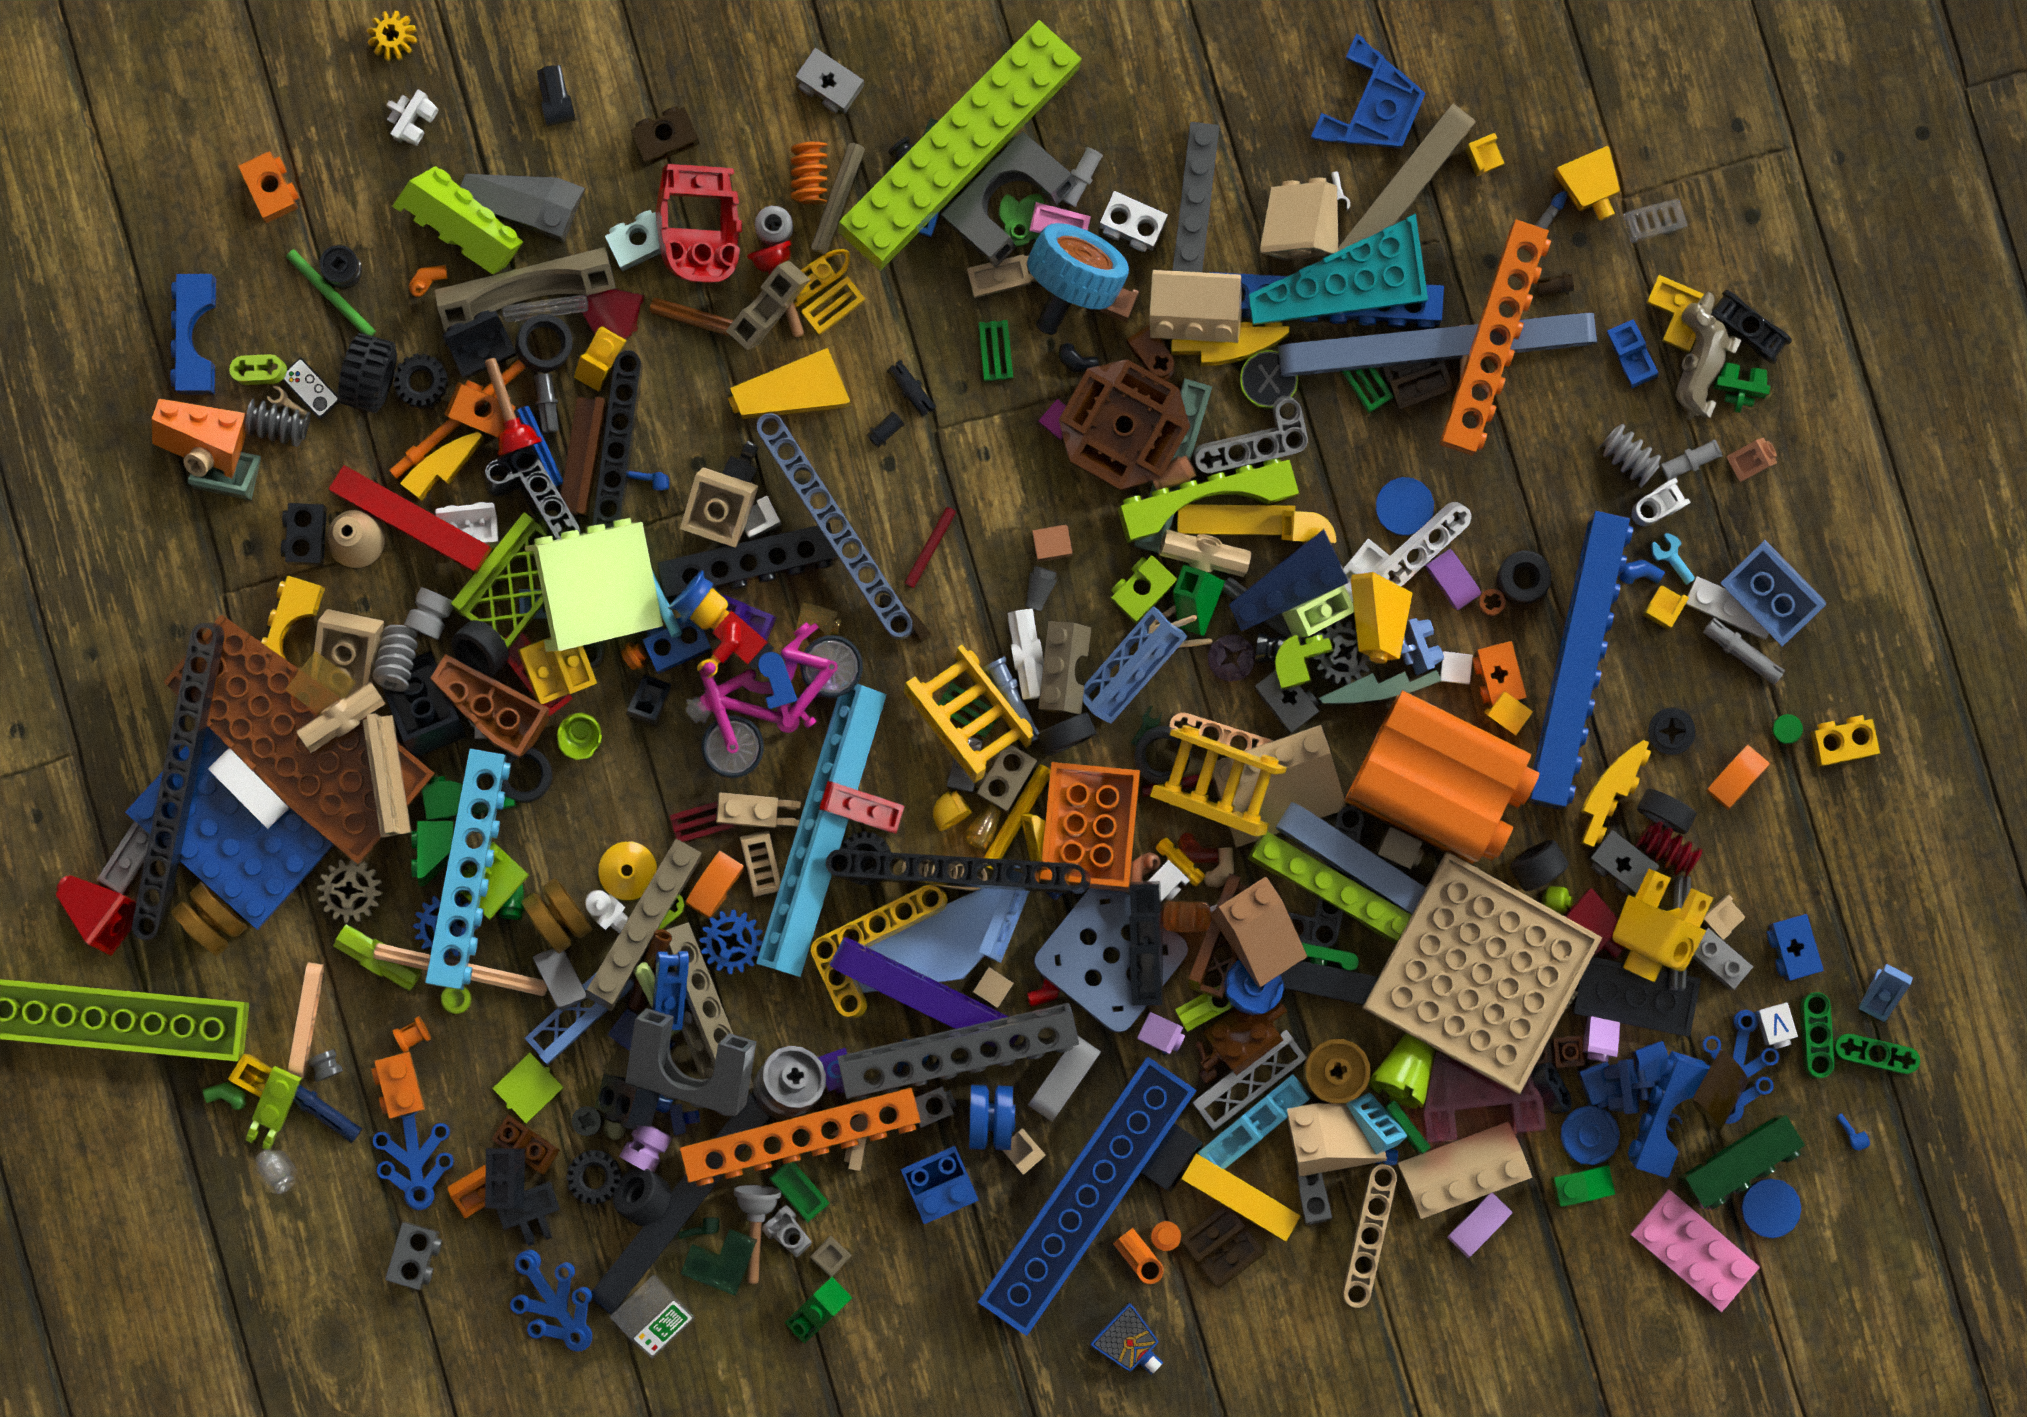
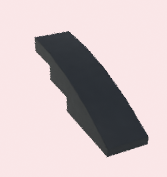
(1146, 943)

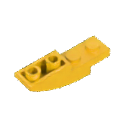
(1251, 341)
(1617, 780)

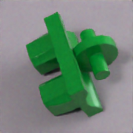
(1755, 386)

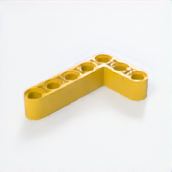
(868, 938)

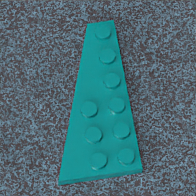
(1361, 277)

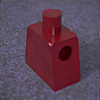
(1597, 917)

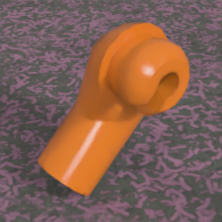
(424, 277)

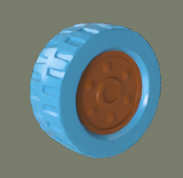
(1076, 271)

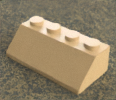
(1464, 1170)

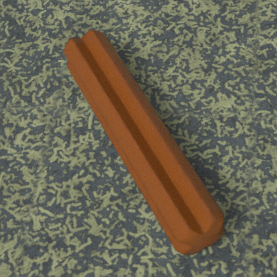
(690, 316)

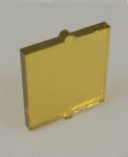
(320, 683)

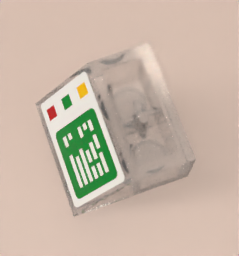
(652, 1316)

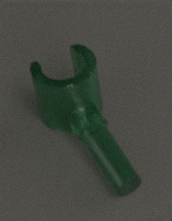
(1148, 723)
(710, 1226)

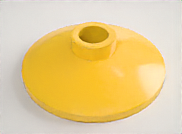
(611, 866)

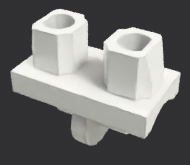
(417, 107)
(606, 910)

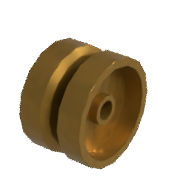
(555, 916)
(205, 923)
(1354, 1069)

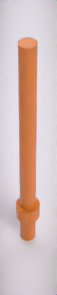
(416, 454)

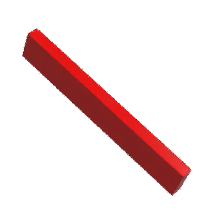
(410, 519)

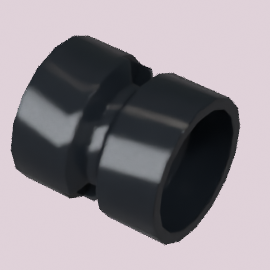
(341, 266)

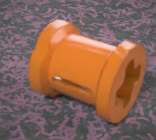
(411, 1034)

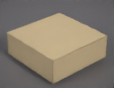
(993, 987)

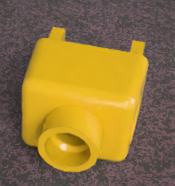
(1660, 935)

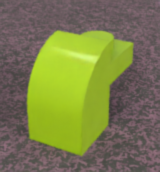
(1291, 659)

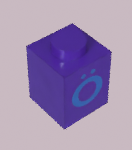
(832, 1070)

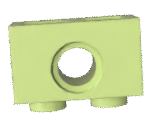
(1319, 612)

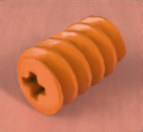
(807, 173)

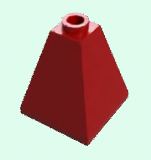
(97, 912)

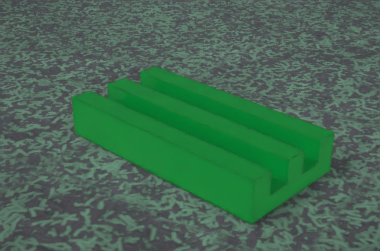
(993, 325)
(1377, 400)
(947, 696)
(1414, 1137)

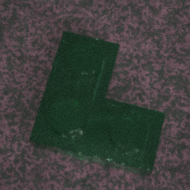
(721, 1270)

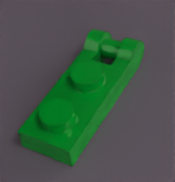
(1322, 955)

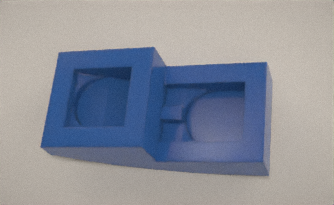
(1632, 353)

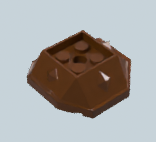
(1128, 393)

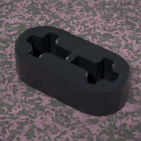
(1551, 1088)

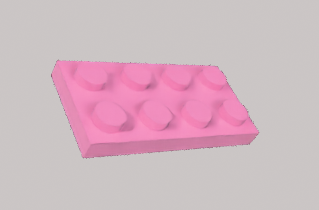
(1694, 1250)

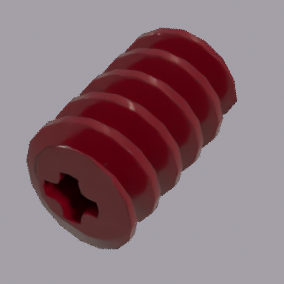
(1669, 848)

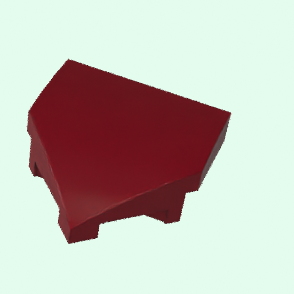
(615, 311)

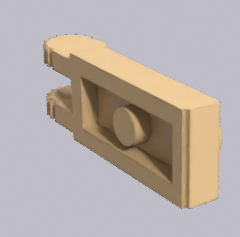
(1009, 274)
(754, 810)

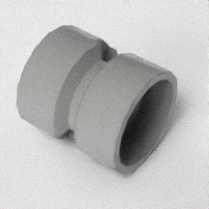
(429, 614)

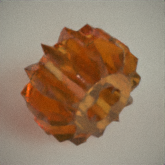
(1186, 916)

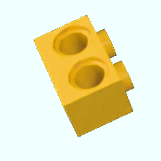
(1846, 747)

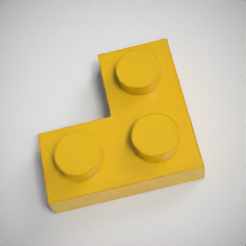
(1674, 299)

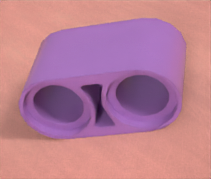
(1453, 579)

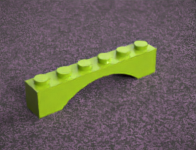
(1264, 484)
(1312, 875)

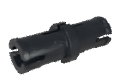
(911, 388)

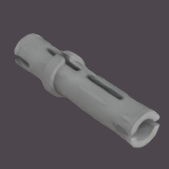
(1741, 649)

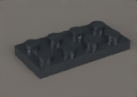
(1627, 998)

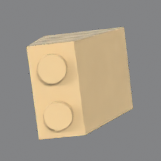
(1301, 220)

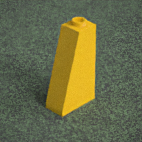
(793, 388)

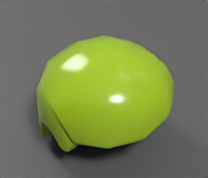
(579, 736)

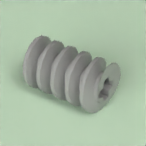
(1630, 454)
(395, 657)

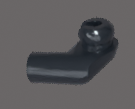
(1074, 360)

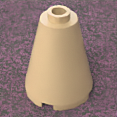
(362, 545)

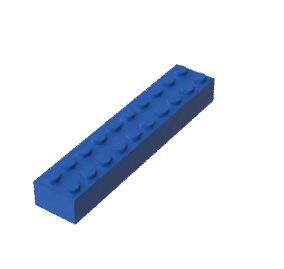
(1578, 659)
(1086, 1196)

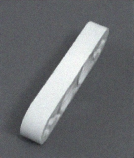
(1420, 541)

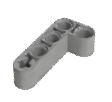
(1249, 441)

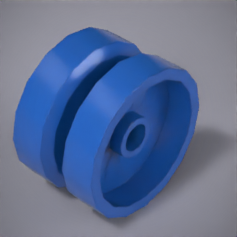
(991, 1117)

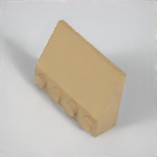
(1307, 781)

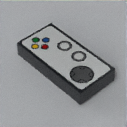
(310, 388)

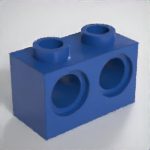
(680, 651)

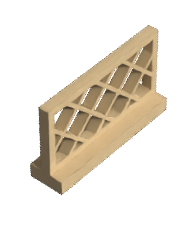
(386, 775)

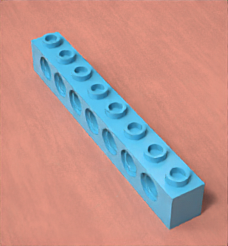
(478, 765)

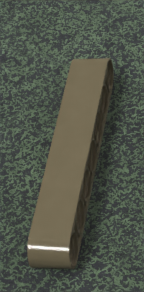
(1413, 175)

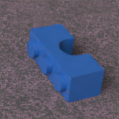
(1594, 1082)

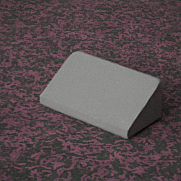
(560, 978)

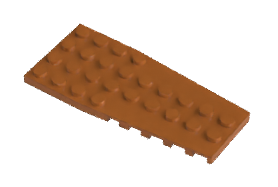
(260, 725)

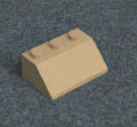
(1195, 306)

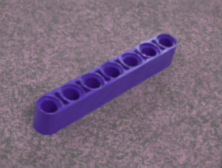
(911, 987)

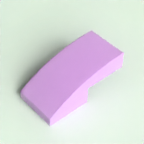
(1479, 1225)

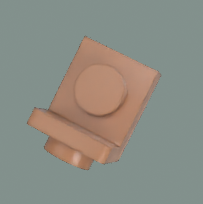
(1752, 459)

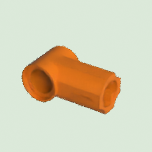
(1138, 1254)

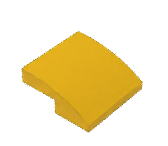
(556, 672)

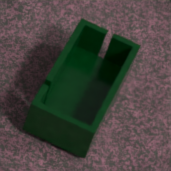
(1742, 1161)

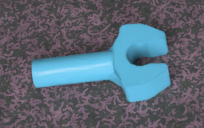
(1673, 557)

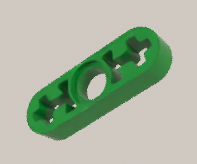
(1900, 1050)

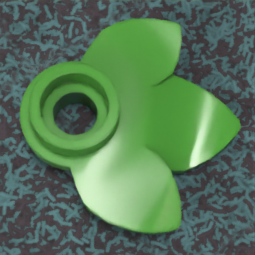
(1019, 215)

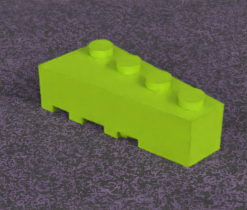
(459, 219)

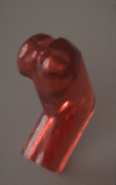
(1194, 851)

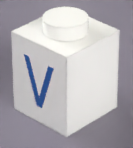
(1776, 1025)

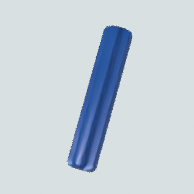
(541, 448)

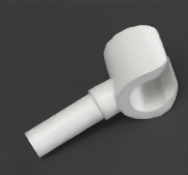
(1336, 181)

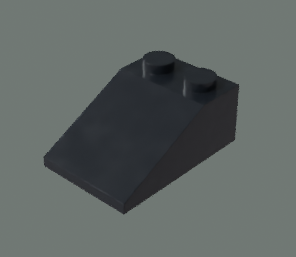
(423, 711)

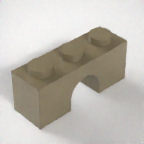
(764, 312)
(1059, 686)

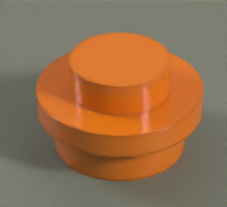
(634, 655)
(1166, 1236)

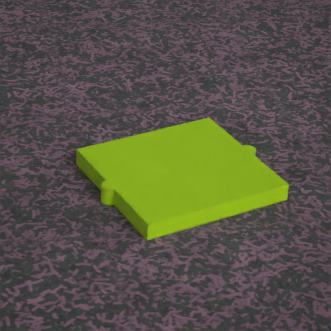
(528, 1087)

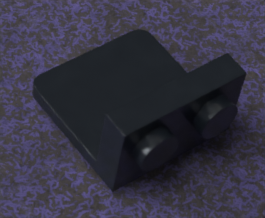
(478, 341)

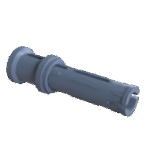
(1007, 686)

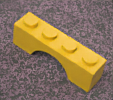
(297, 601)

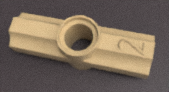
(1205, 553)
(340, 717)

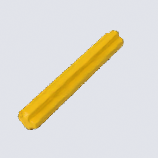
(1022, 806)

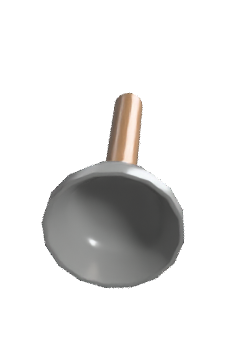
(756, 1202)

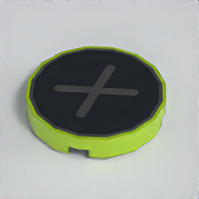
(1262, 380)

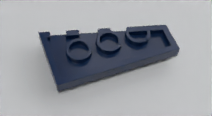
(1299, 578)

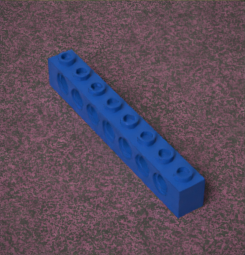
(1428, 316)

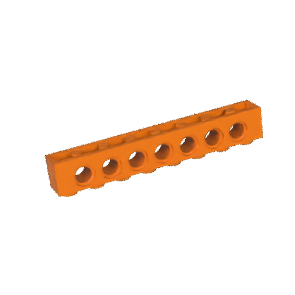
(1520, 236)
(696, 1155)

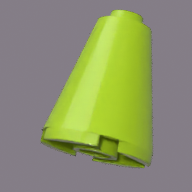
(1405, 1072)

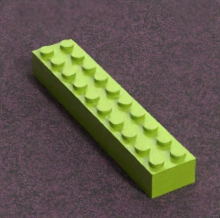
(959, 145)
(123, 1020)

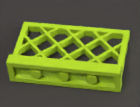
(492, 571)

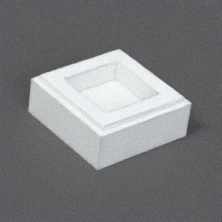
(1456, 668)

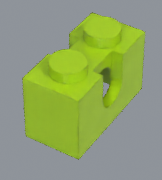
(1137, 605)

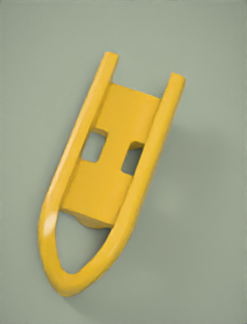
(823, 272)

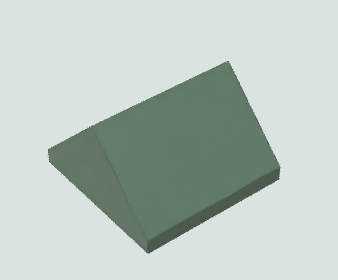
(239, 486)

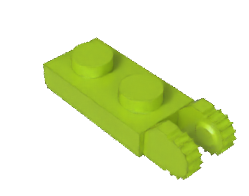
(274, 1105)

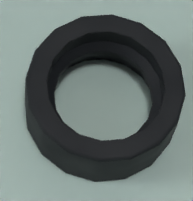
(528, 359)
(487, 639)
(1066, 734)
(1140, 757)
(540, 789)
(1662, 807)

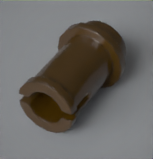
(1555, 285)

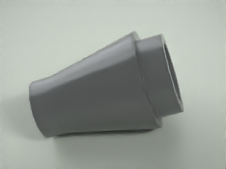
(1039, 587)

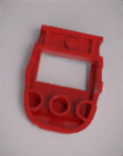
(696, 253)

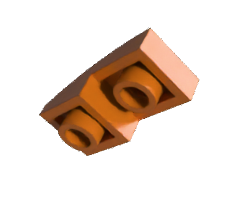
(1738, 777)
(714, 884)

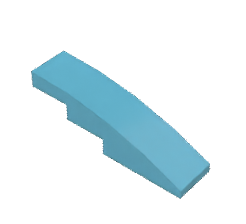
(1255, 1123)

